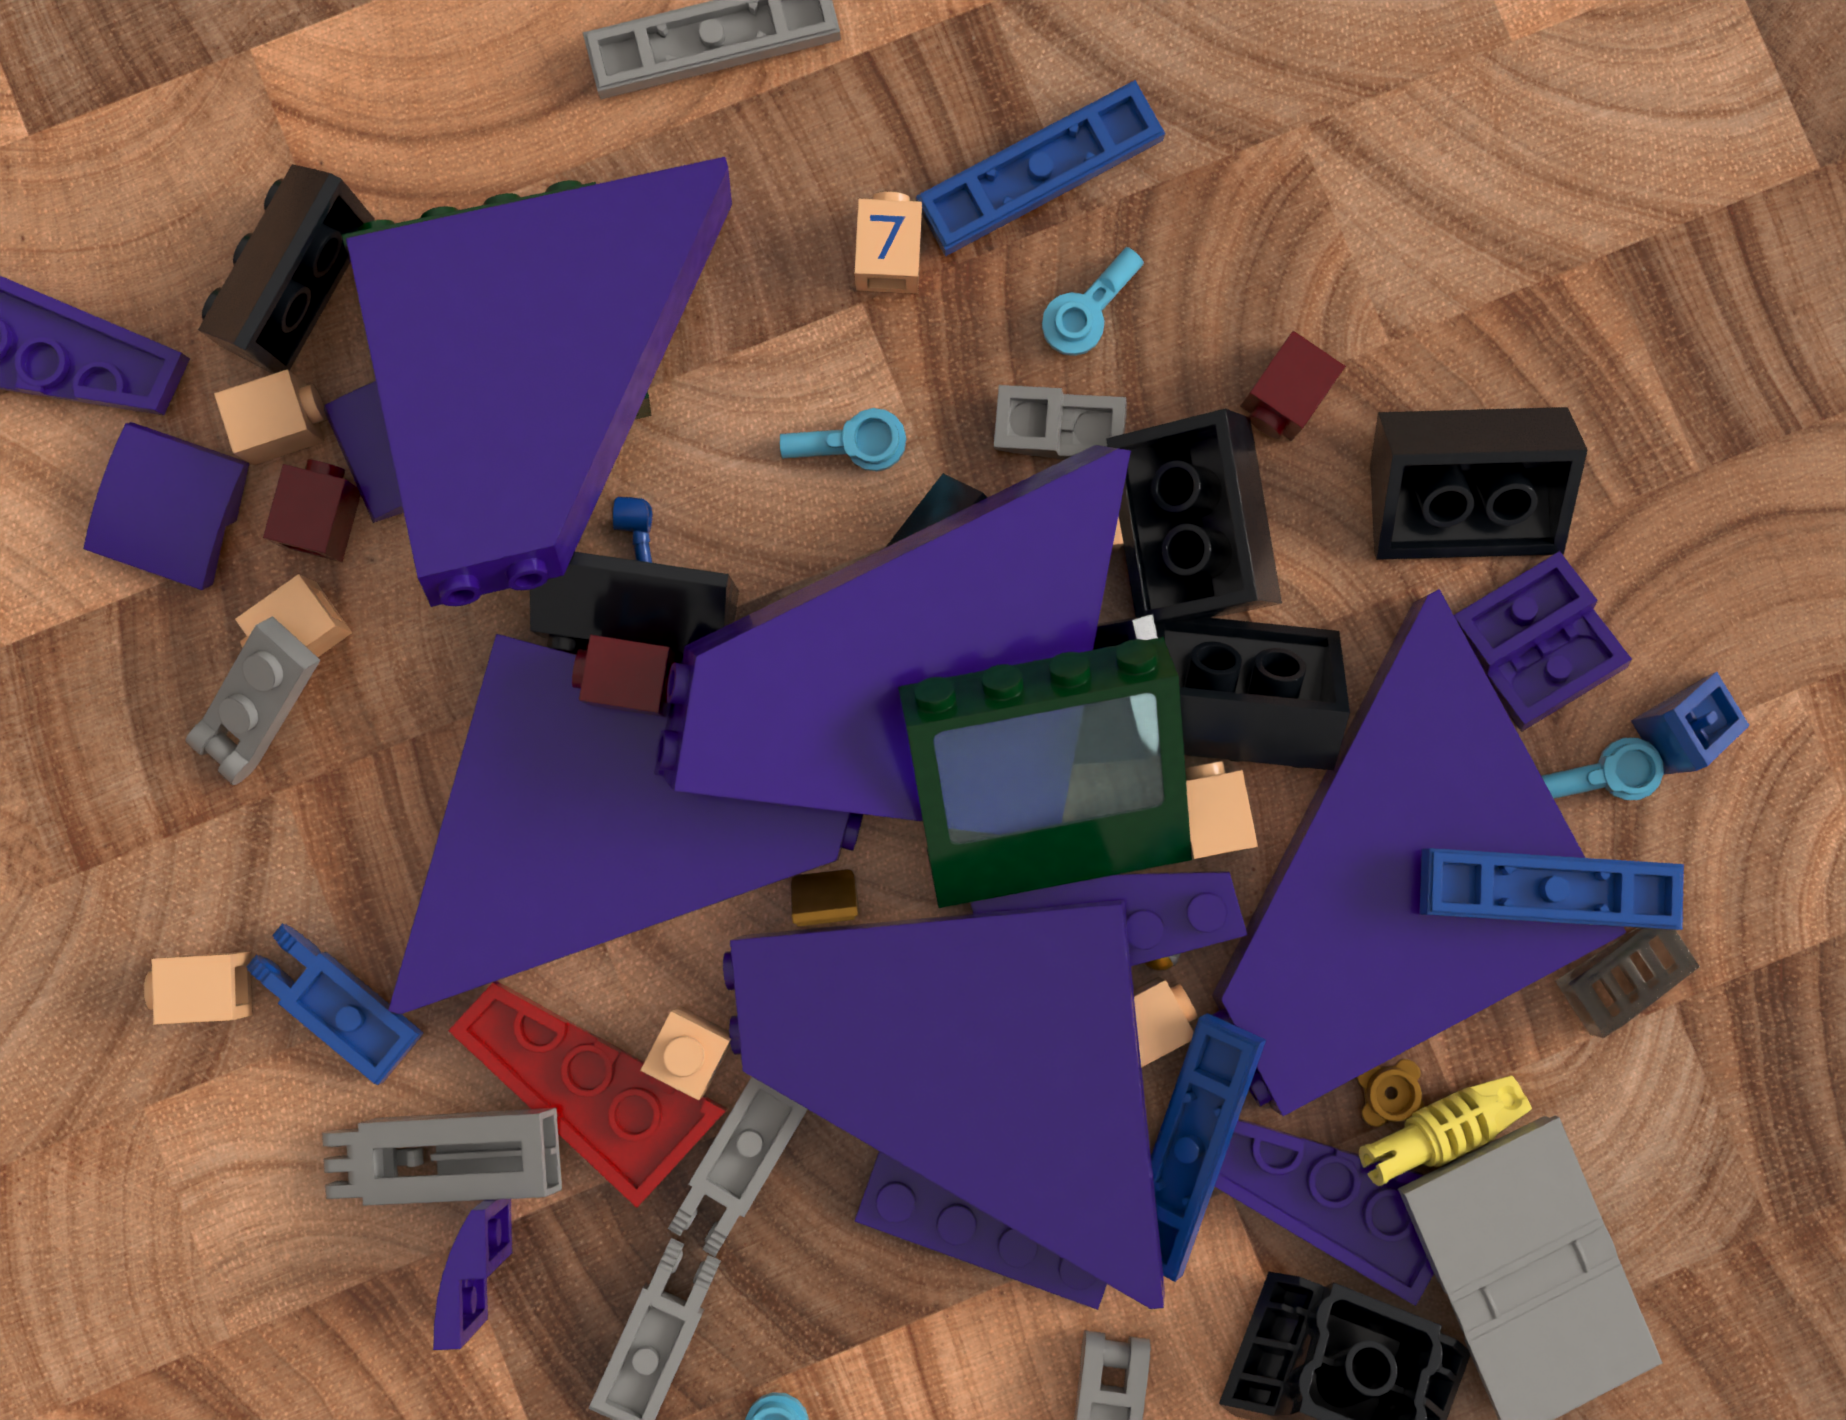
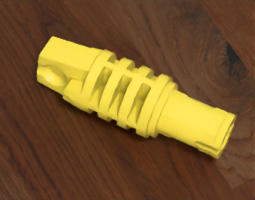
(1447, 1129)

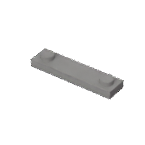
(704, 40)

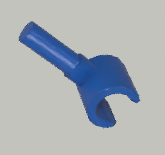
(636, 517)

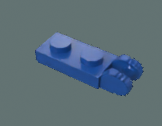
(338, 1007)

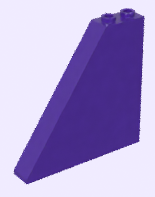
(519, 361)
(807, 691)
(574, 840)
(1337, 948)
(979, 1059)

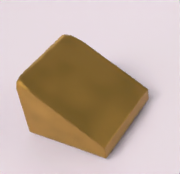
(824, 897)

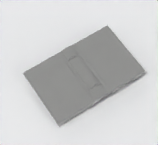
(1531, 1273)

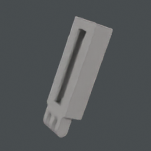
(476, 1157)

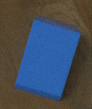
(1693, 725)

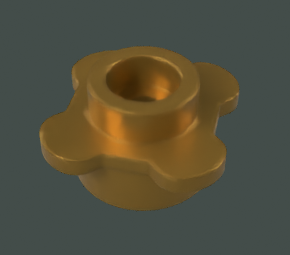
(1408, 1097)

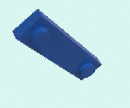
(1040, 168)
(1551, 889)
(1199, 1132)

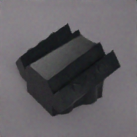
(1340, 1358)

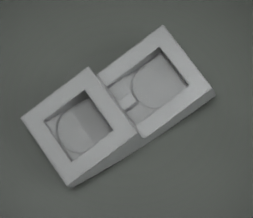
(1055, 423)

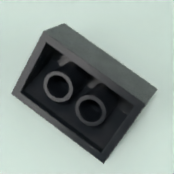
(285, 269)
(1474, 482)
(1196, 519)
(631, 603)
(1259, 691)

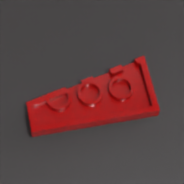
(605, 1106)

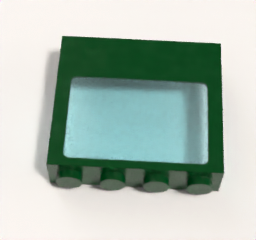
(1050, 771)

